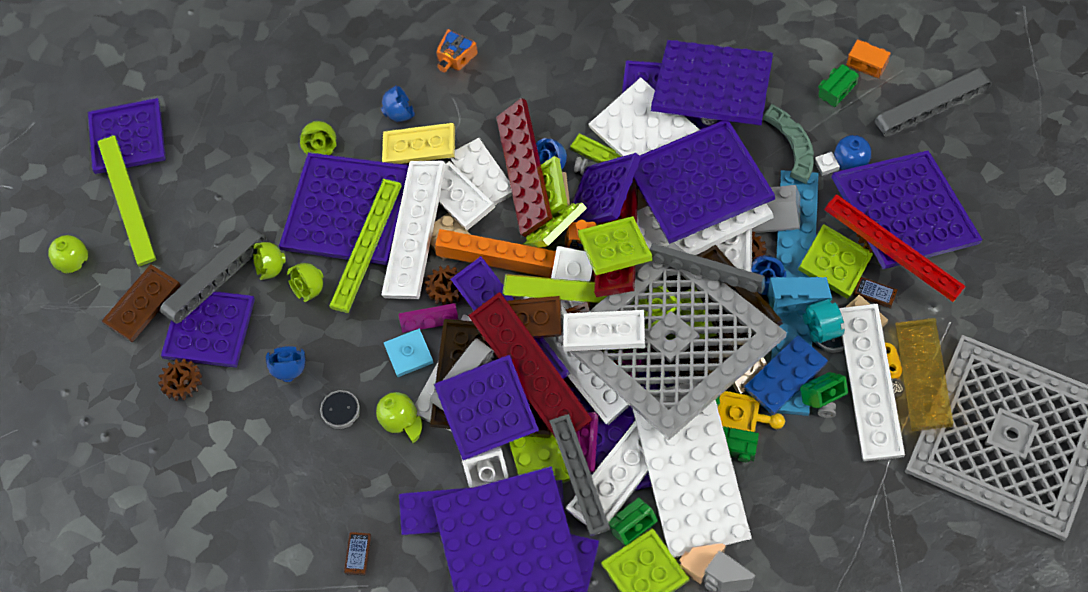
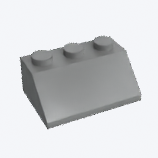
(784, 209)

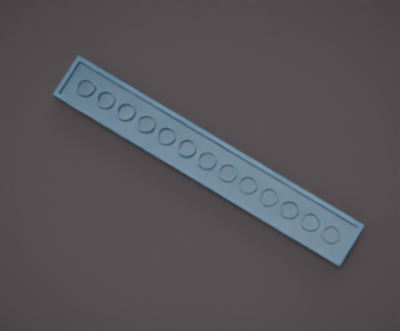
(791, 250)

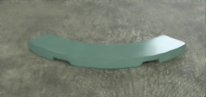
(798, 140)

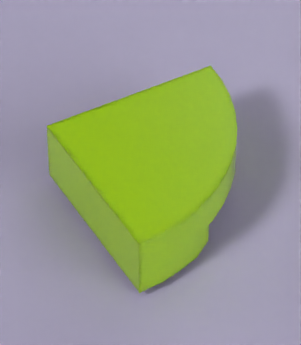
(414, 430)

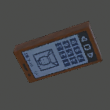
(875, 292)
(357, 553)

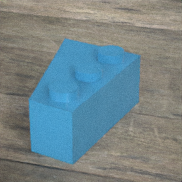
(796, 293)

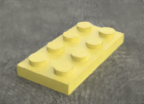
(419, 144)

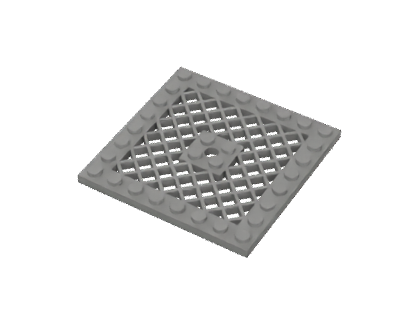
(711, 386)
(977, 489)

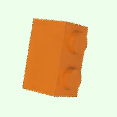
(868, 59)

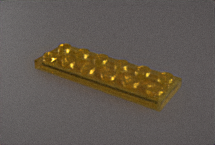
(924, 375)

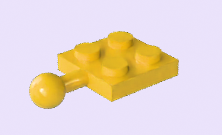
(741, 412)

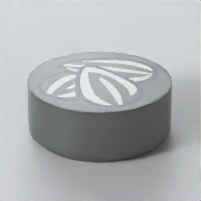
(898, 387)

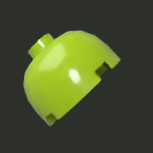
(318, 138)
(67, 253)
(268, 260)
(305, 280)
(396, 412)

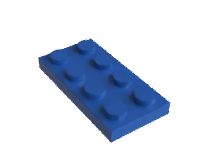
(785, 375)

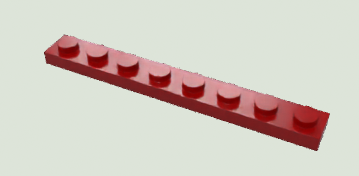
(894, 248)

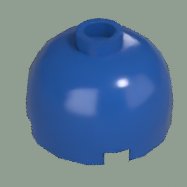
(396, 105)
(549, 148)
(852, 152)
(768, 267)
(286, 363)

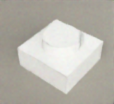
(826, 163)

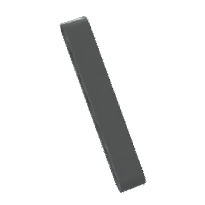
(932, 102)
(212, 276)

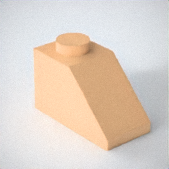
(698, 559)

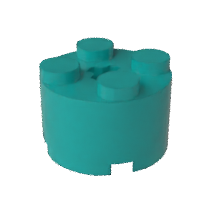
(824, 321)

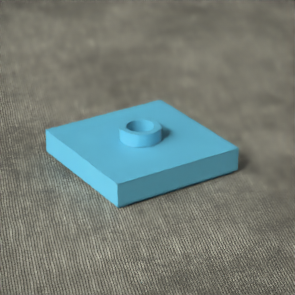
(408, 352)

